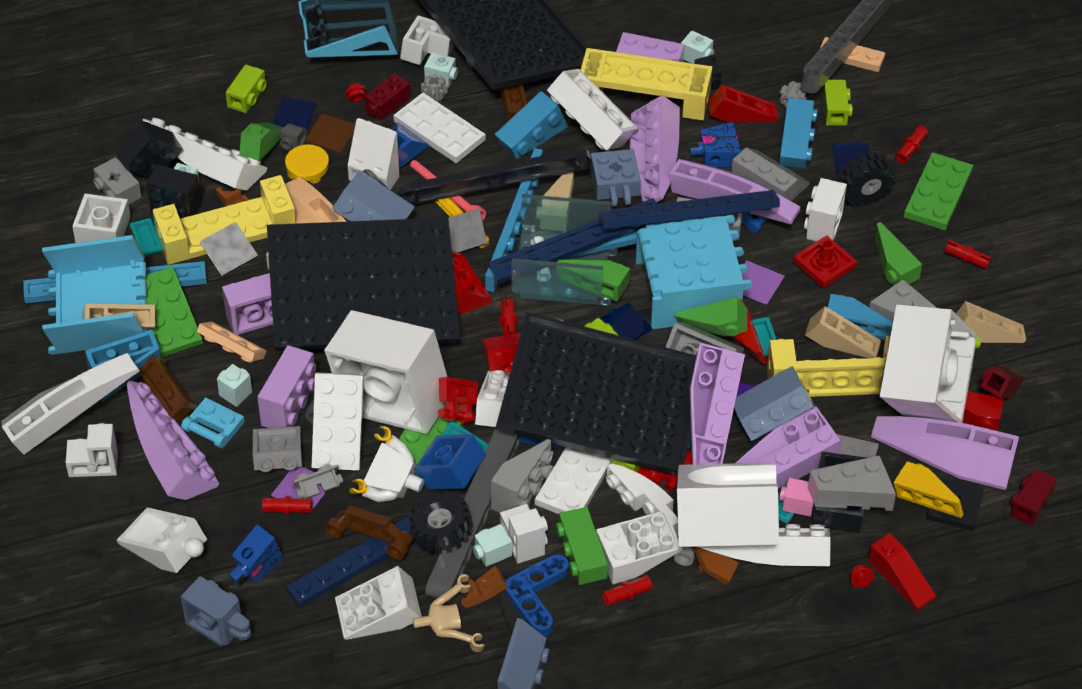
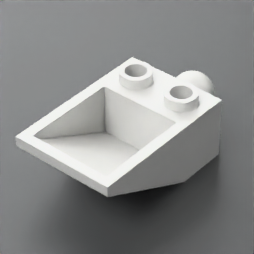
(164, 539)

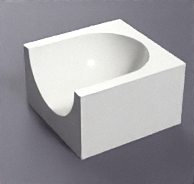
(928, 363)
(398, 368)
(727, 504)

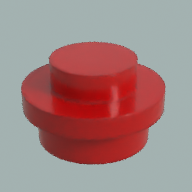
(356, 92)
(861, 576)

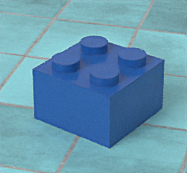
(450, 461)

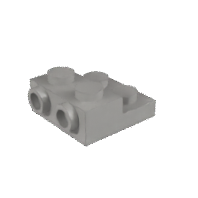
(277, 448)

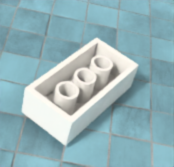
(592, 109)

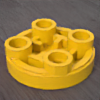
(307, 162)

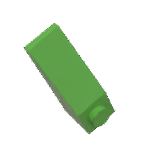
(259, 139)
(895, 258)
(615, 276)
(719, 318)

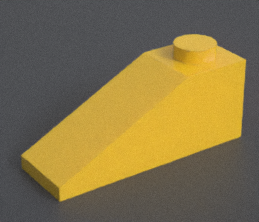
(924, 488)

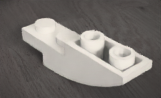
(640, 492)

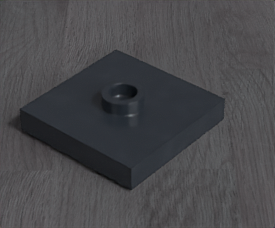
(970, 500)

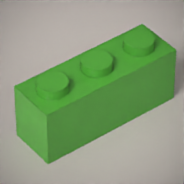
(582, 546)

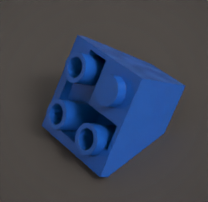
(408, 144)

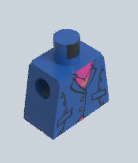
(717, 145)
(255, 556)

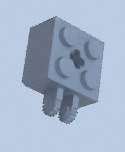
(615, 175)
(214, 612)

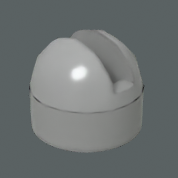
(685, 556)

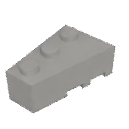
(852, 484)

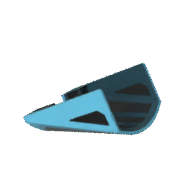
(348, 28)

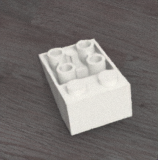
(374, 150)
(491, 398)
(637, 545)
(378, 605)

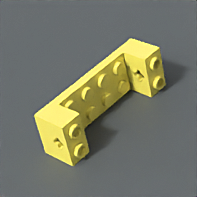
(651, 77)
(182, 236)
(829, 376)

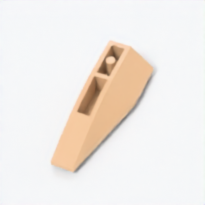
(310, 204)

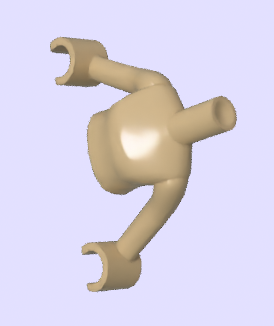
(446, 619)

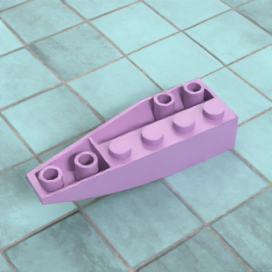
(655, 145)
(705, 181)
(713, 401)
(795, 446)
(952, 446)
(168, 448)

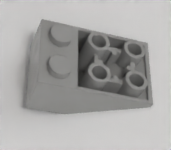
(521, 477)

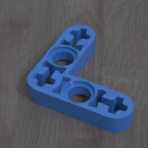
(529, 588)

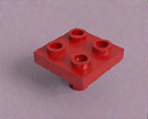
(825, 261)

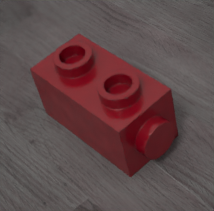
(387, 97)
(1001, 381)
(1033, 497)

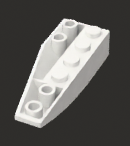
(215, 161)
(64, 402)
(795, 548)

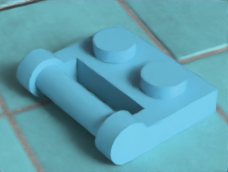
(215, 417)

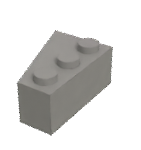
(899, 294)

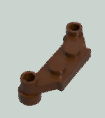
(371, 525)

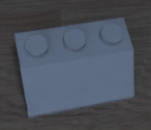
(369, 200)
(772, 403)
(524, 658)

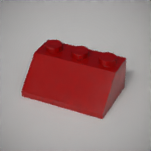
(469, 289)

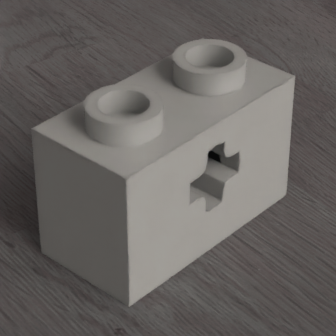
(116, 181)

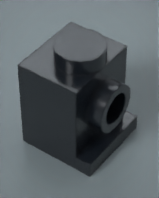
(716, 71)

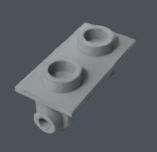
(308, 483)

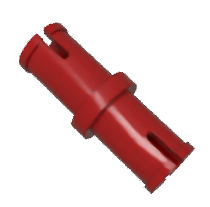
(911, 144)
(968, 254)
(508, 318)
(287, 505)
(627, 590)

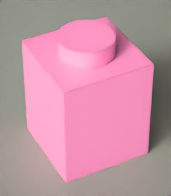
(797, 497)

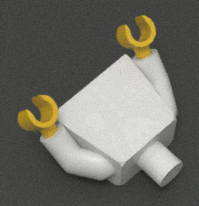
(390, 471)

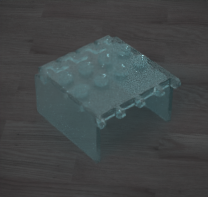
(554, 280)

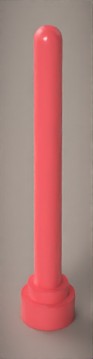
(456, 199)

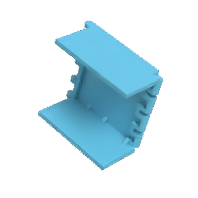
(690, 265)
(94, 274)

